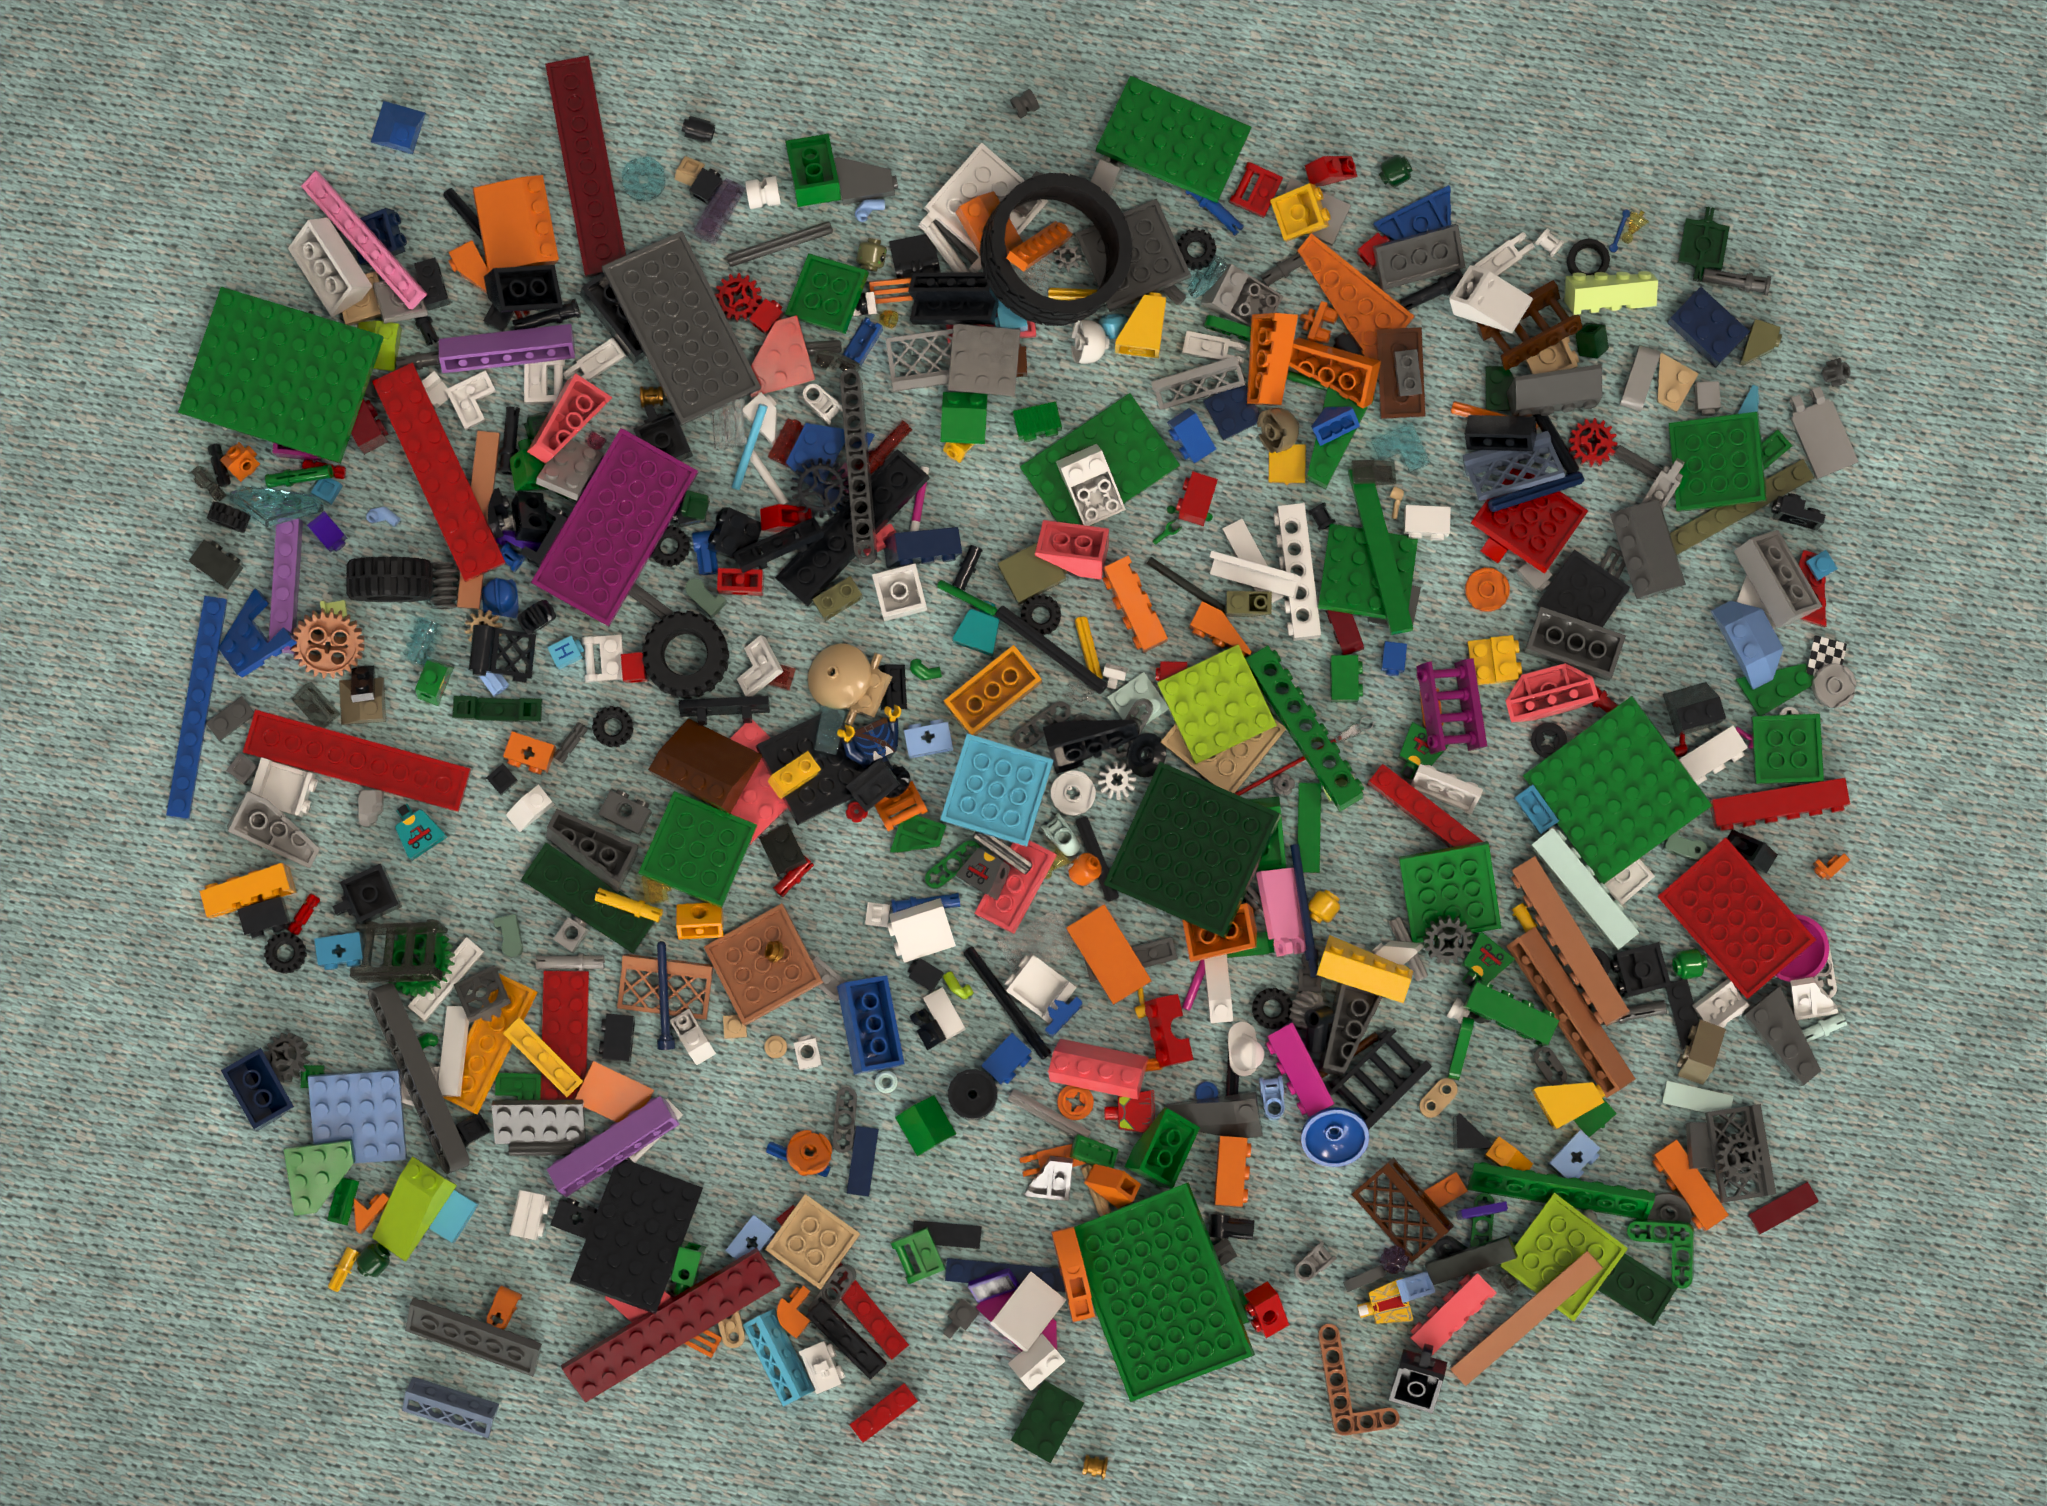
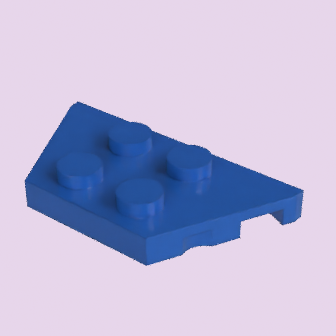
(1419, 217)

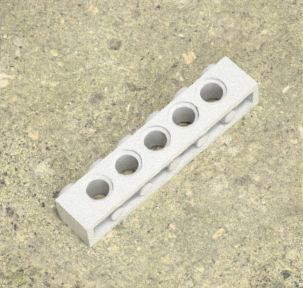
(1296, 515)

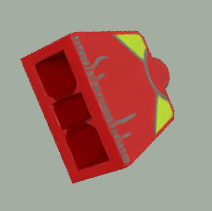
(1132, 1113)

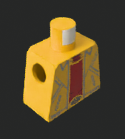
(1386, 1305)

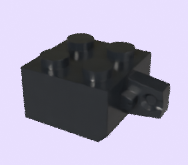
(664, 434)
(368, 895)
(1418, 1380)

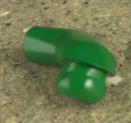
(923, 672)
(428, 1039)

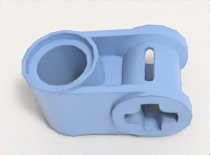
(1272, 1095)

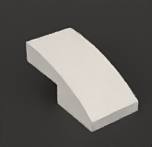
(944, 1013)

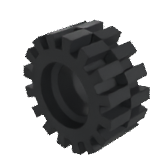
(1197, 236)
(228, 517)
(681, 552)
(1046, 602)
(609, 713)
(273, 946)
(1258, 1011)

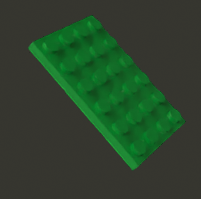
(1173, 139)
(1129, 445)

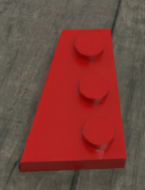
(1819, 616)

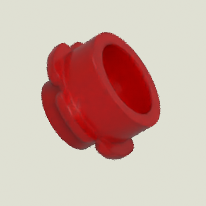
(850, 812)

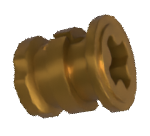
(646, 400)
(1095, 1466)

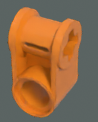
(503, 1304)

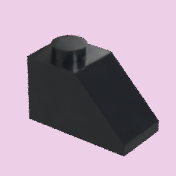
(1754, 851)

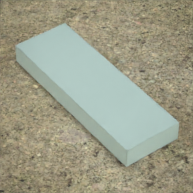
(1695, 1098)

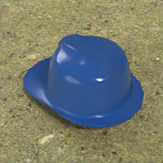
(501, 597)

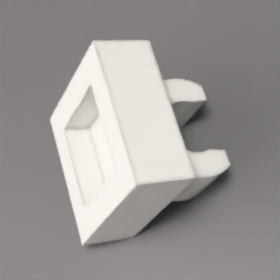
(1114, 673)
(877, 914)

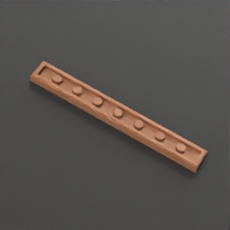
(482, 486)
(1526, 1317)

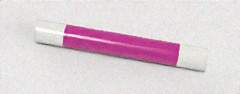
(918, 504)

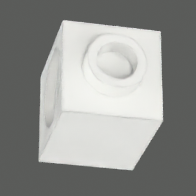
(807, 1063)

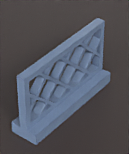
(1488, 460)

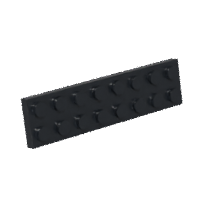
(825, 558)

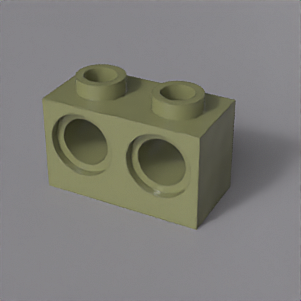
(837, 598)

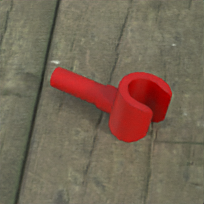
(1682, 749)

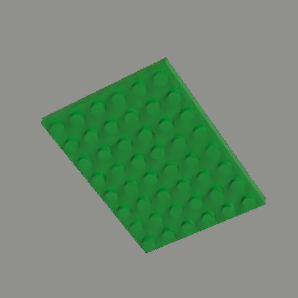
(281, 374)
(1161, 1293)

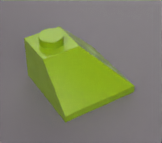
(390, 346)

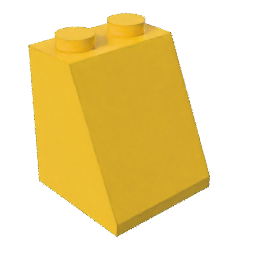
(1144, 328)
(1567, 1101)

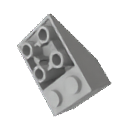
(1239, 296)

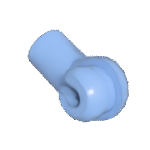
(867, 207)
(382, 514)

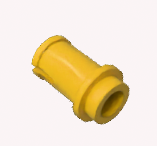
(1524, 917)

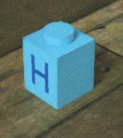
(566, 652)

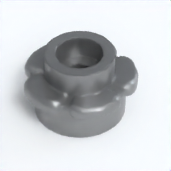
(1279, 789)

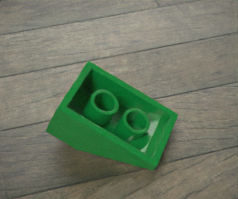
(813, 170)
(1275, 852)
(1163, 1149)

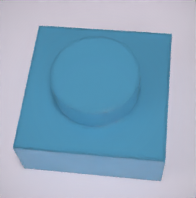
(327, 490)
(1821, 565)

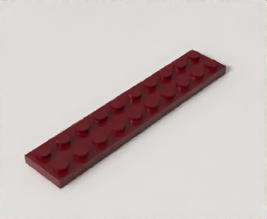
(586, 163)
(671, 1326)

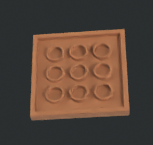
(749, 977)

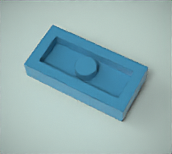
(1536, 809)

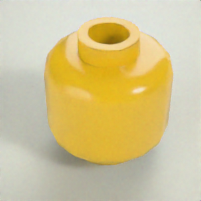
(1323, 906)

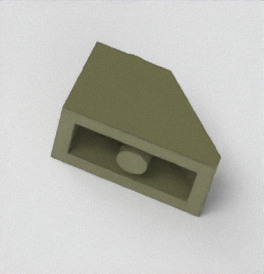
(1760, 341)

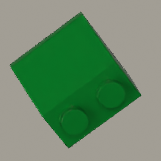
(964, 417)

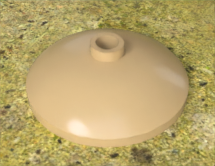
(850, 677)

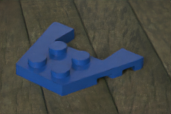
(818, 442)
(246, 645)

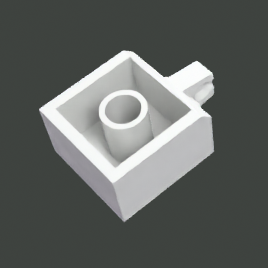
(822, 1367)

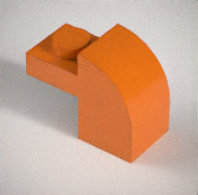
(788, 1314)

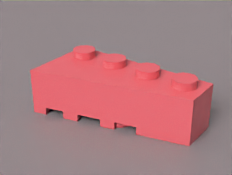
(569, 414)

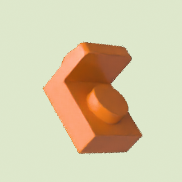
(1834, 864)

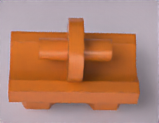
(1323, 314)

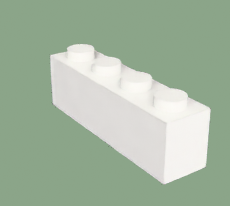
(1714, 754)

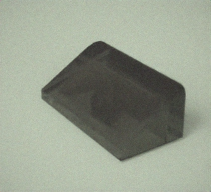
(315, 705)

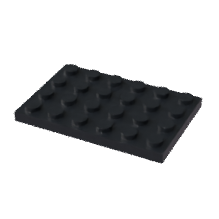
(636, 1235)

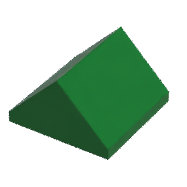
(925, 1125)

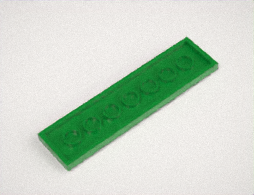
(1579, 1194)

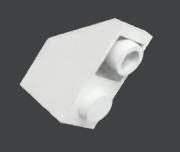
(692, 1037)

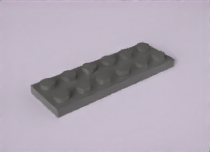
(473, 1337)

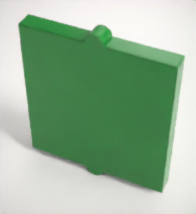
(1595, 1118)

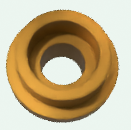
(774, 951)

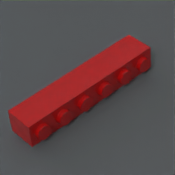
(1779, 803)
(1421, 808)

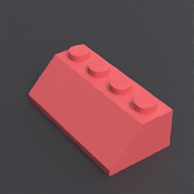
(1097, 1068)

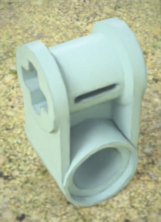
(1059, 834)

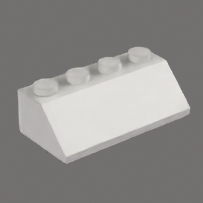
(329, 266)

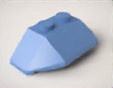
(1750, 640)

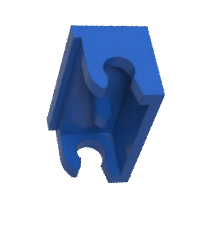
(863, 341)

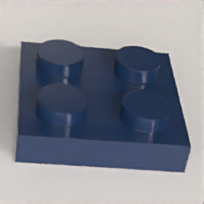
(1231, 411)

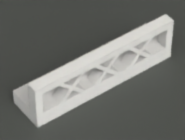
(1254, 574)

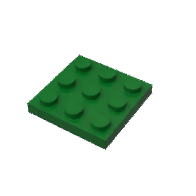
(827, 293)
(1787, 749)

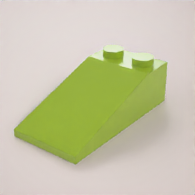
(412, 1207)

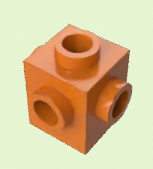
(240, 461)

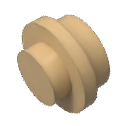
(775, 1047)

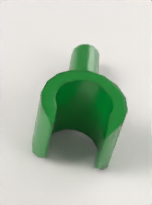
(1166, 532)

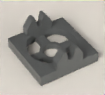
(478, 981)

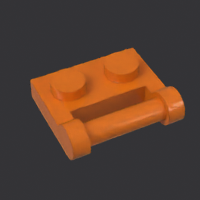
(891, 806)

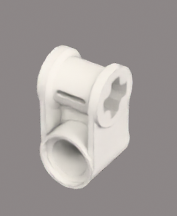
(822, 404)

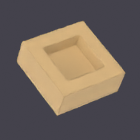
(733, 1027)

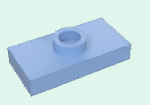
(1415, 1286)

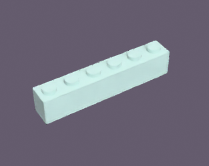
(1584, 889)

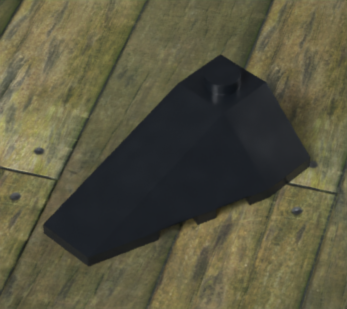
(1078, 740)

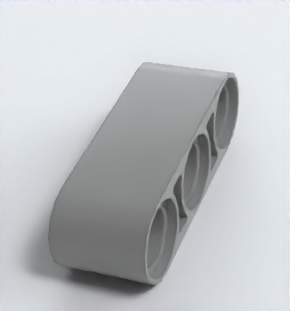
(1640, 378)

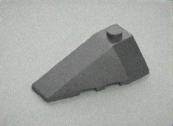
(1223, 1115)

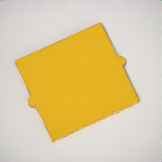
(1288, 465)

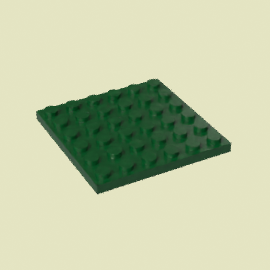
(1192, 849)

